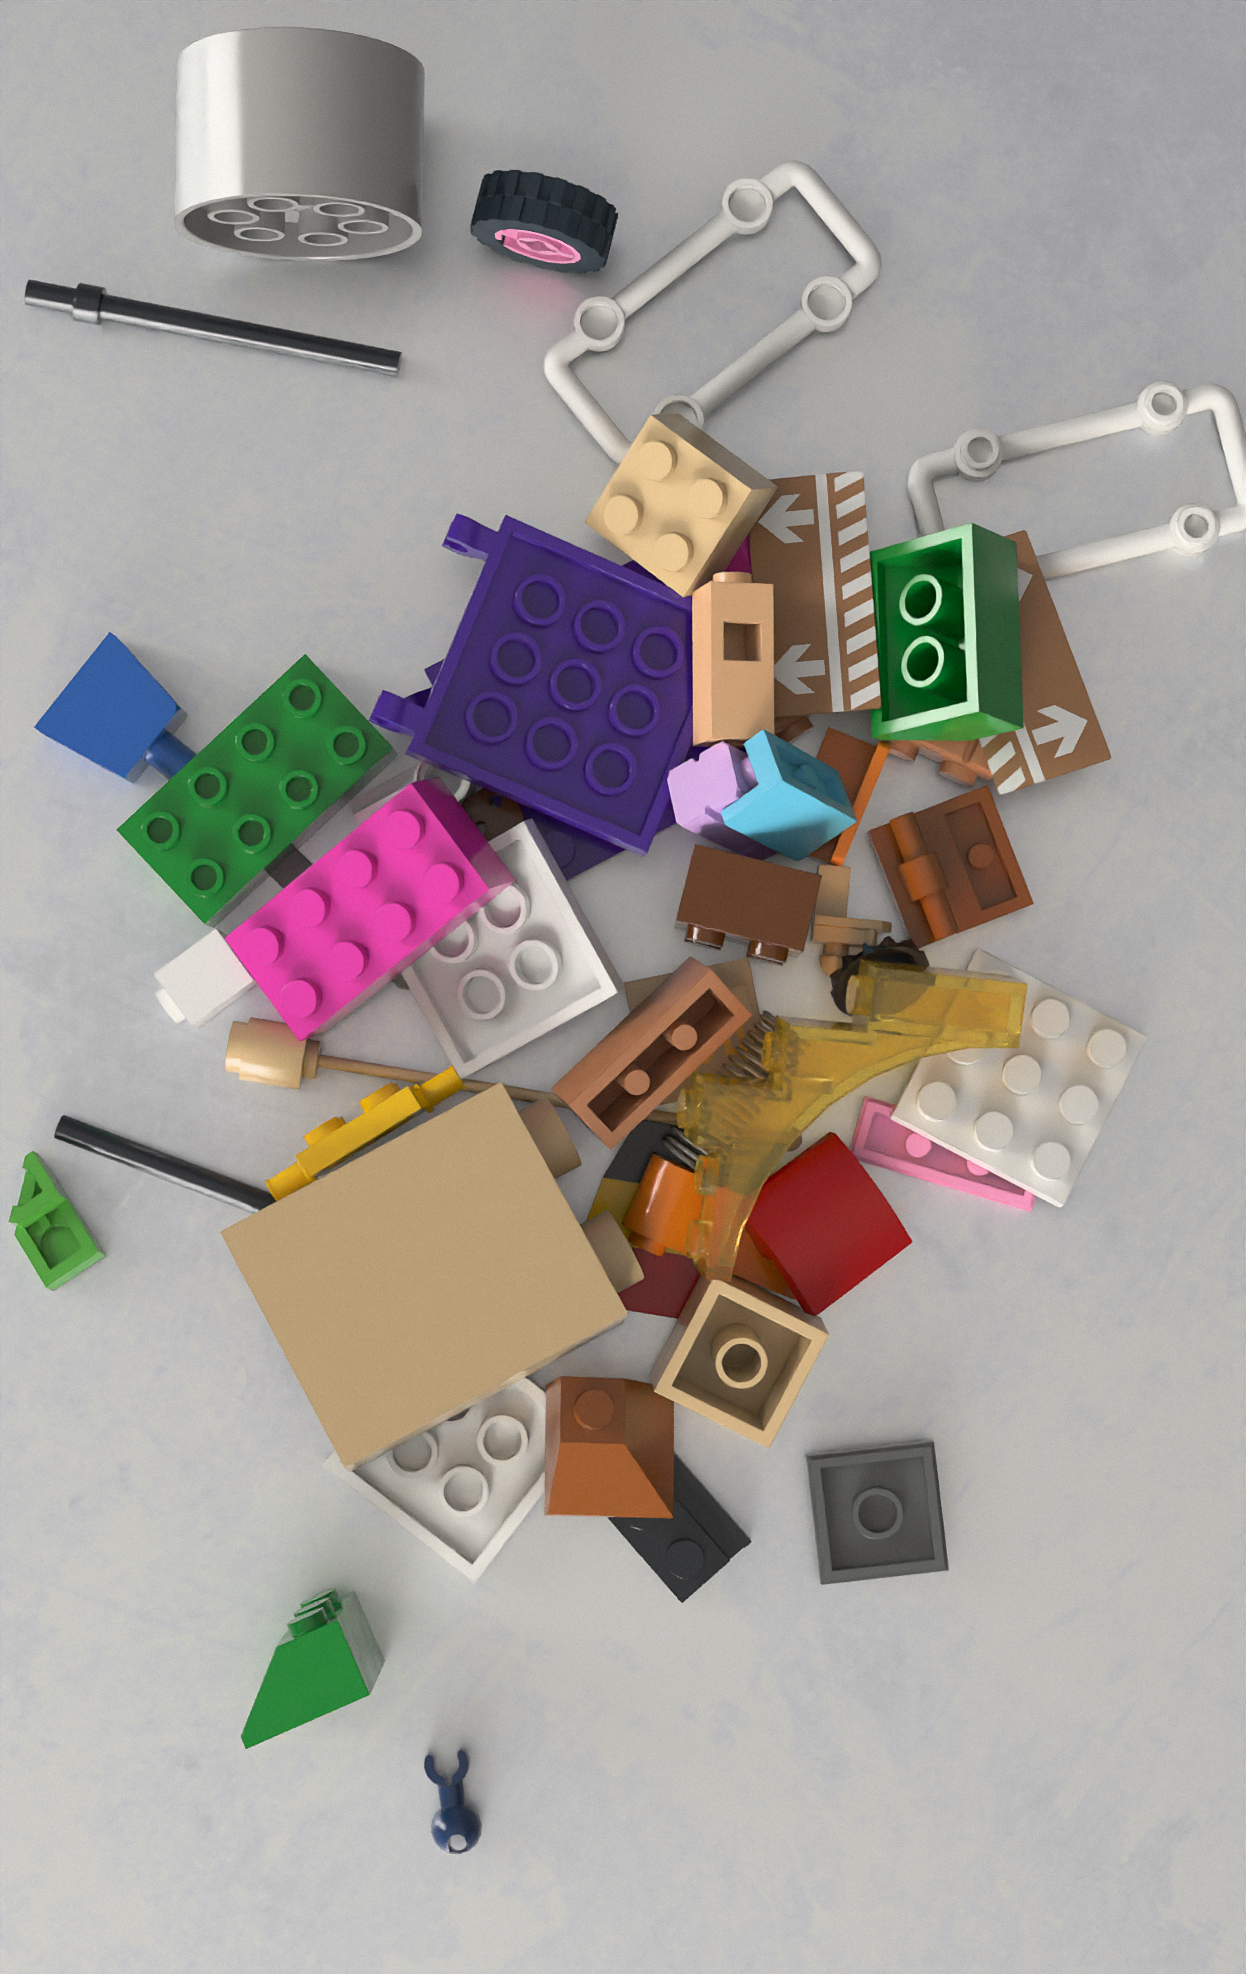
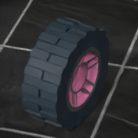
(544, 221)

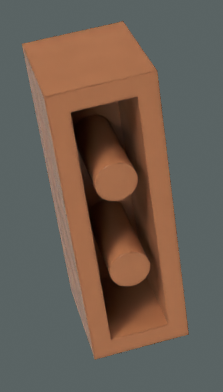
(651, 1052)

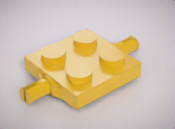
(383, 1113)

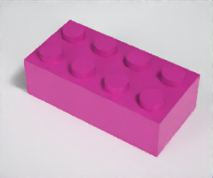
(370, 908)

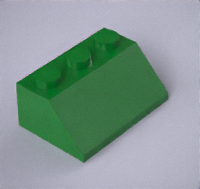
(947, 636)
(316, 1667)

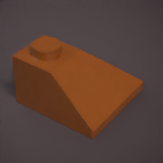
(608, 1449)

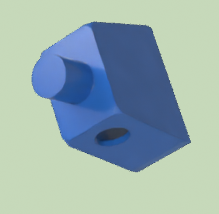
(118, 716)

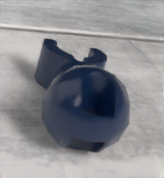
(454, 1815)

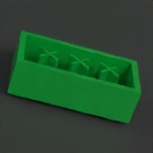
(257, 792)

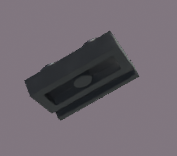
(691, 1544)

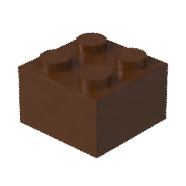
(747, 905)

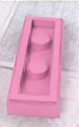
(901, 1150)

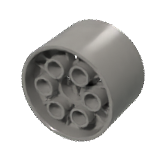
(299, 144)

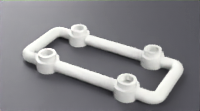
(745, 210)
(1157, 412)

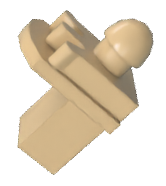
(831, 923)

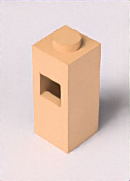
(732, 660)

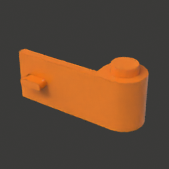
(662, 1216)

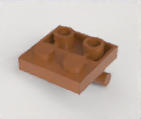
(950, 867)

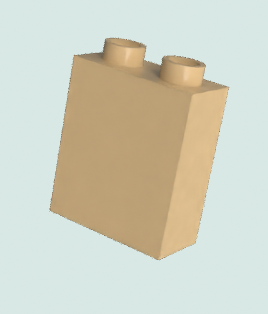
(433, 1272)

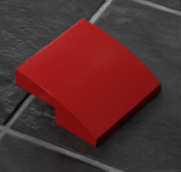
(824, 1224)

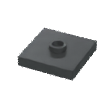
(877, 1512)

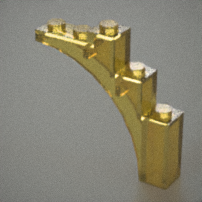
(813, 1063)

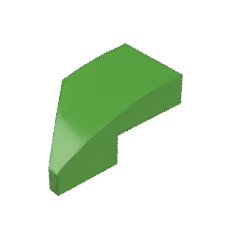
(51, 1227)

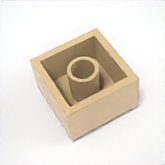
(680, 503)
(739, 1356)

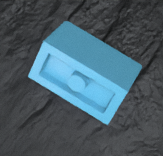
(796, 801)

